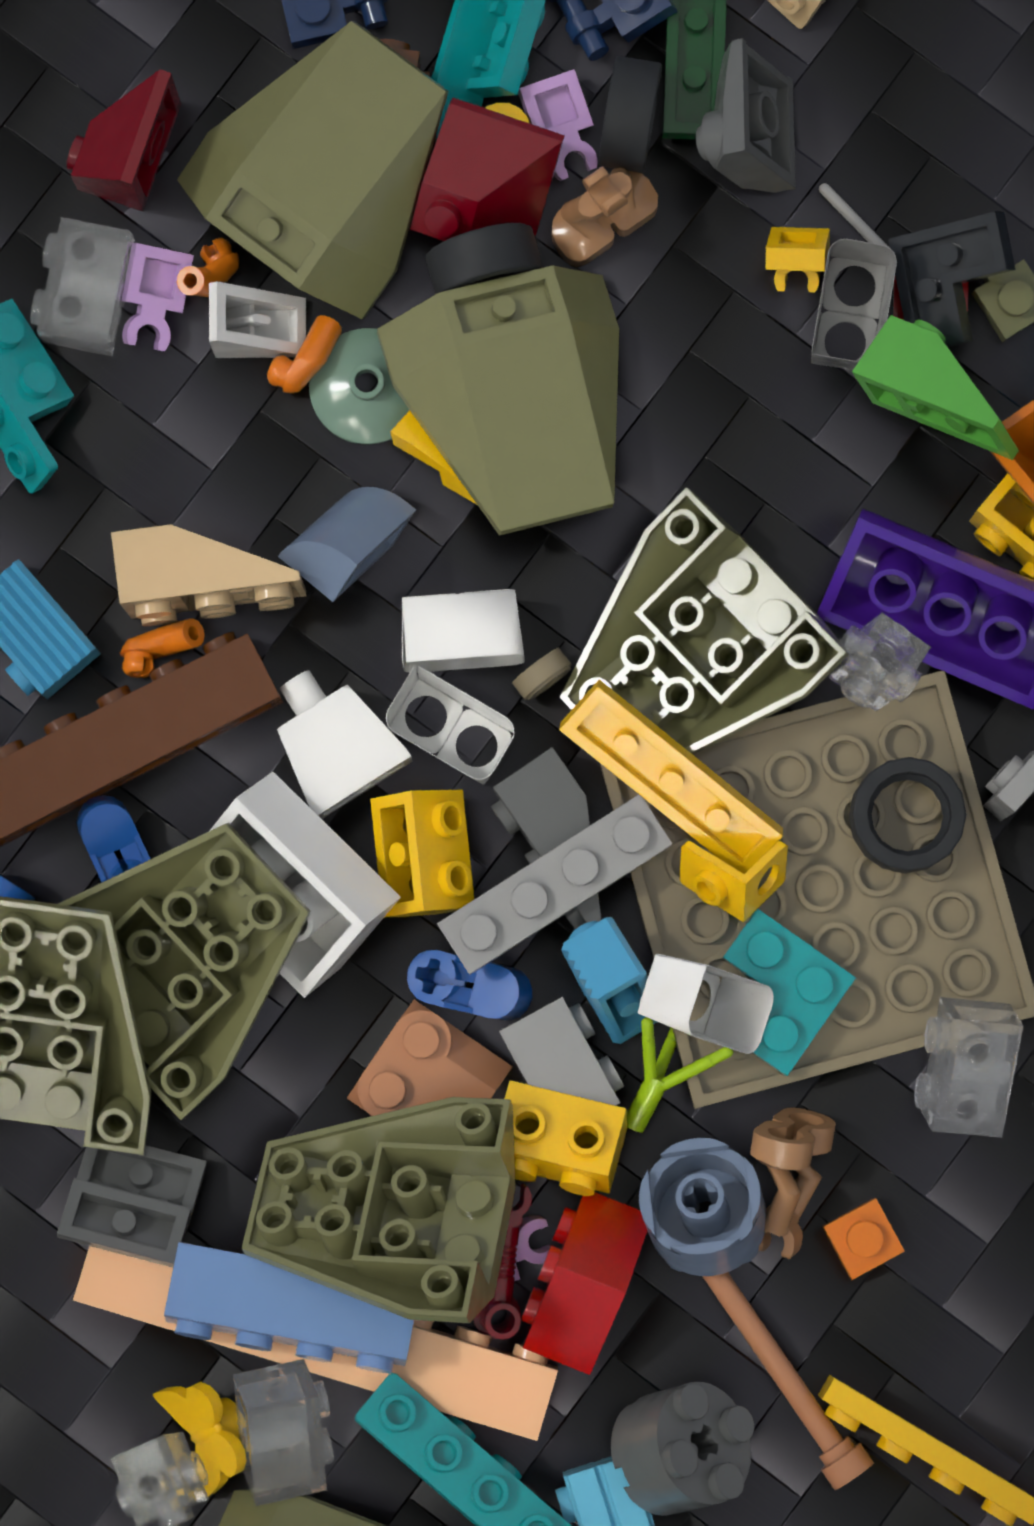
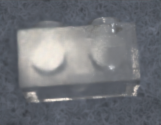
(83, 286)
(969, 1067)
(283, 1431)

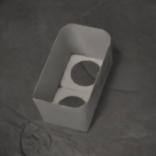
(882, 265)

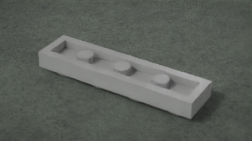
(554, 884)

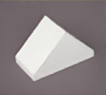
(254, 322)

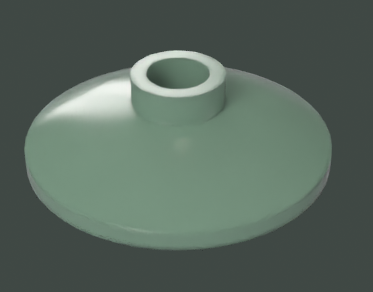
(341, 406)

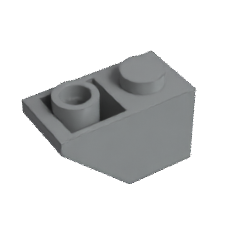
(555, 1054)

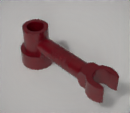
(505, 1284)

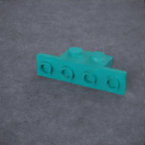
(486, 49)
(28, 392)
(449, 1460)

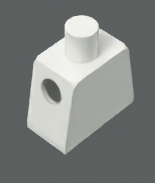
(336, 744)

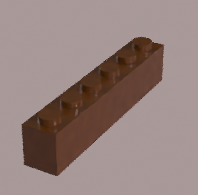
(132, 733)

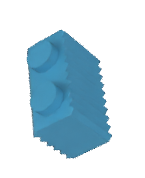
(39, 635)
(608, 976)

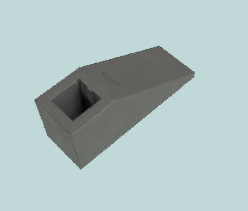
(548, 811)

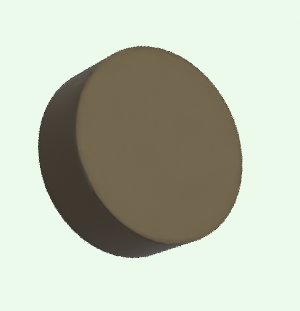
(542, 674)

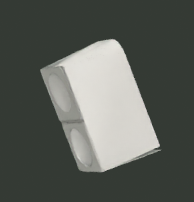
(461, 631)
(453, 700)
(732, 1018)

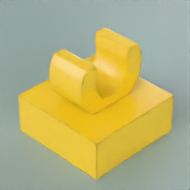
(797, 250)

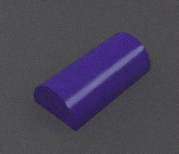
(955, 602)

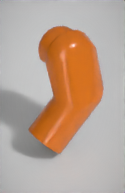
(220, 267)
(310, 358)
(159, 643)

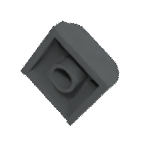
(751, 124)

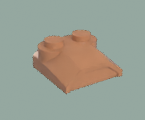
(426, 1063)

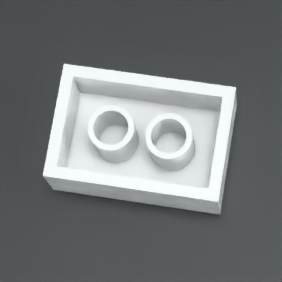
(321, 869)

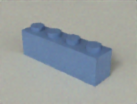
(270, 1305)

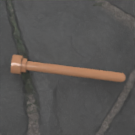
(840, 1456)

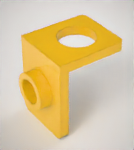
(726, 886)

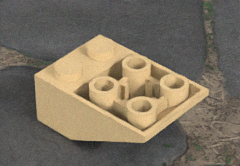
(179, 571)

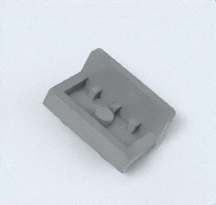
(1011, 786)

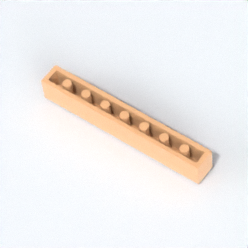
(450, 1371)

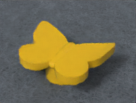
(212, 1429)

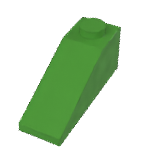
(920, 379)

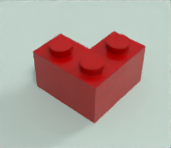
(584, 1281)

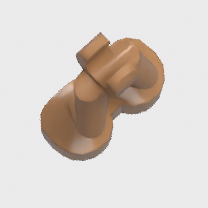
(612, 201)
(784, 1146)

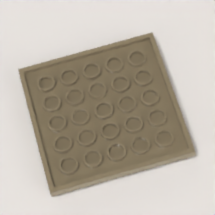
(894, 931)

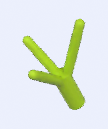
(655, 1081)

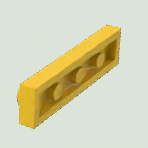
(670, 778)
(905, 1439)

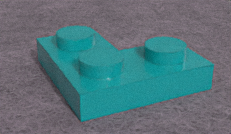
(802, 983)

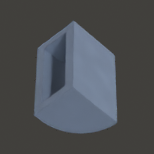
(348, 539)

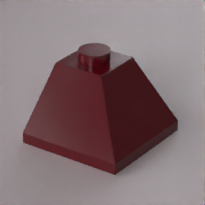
(127, 143)
(485, 173)

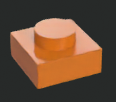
(863, 1238)

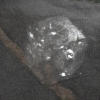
(879, 663)
(160, 1481)

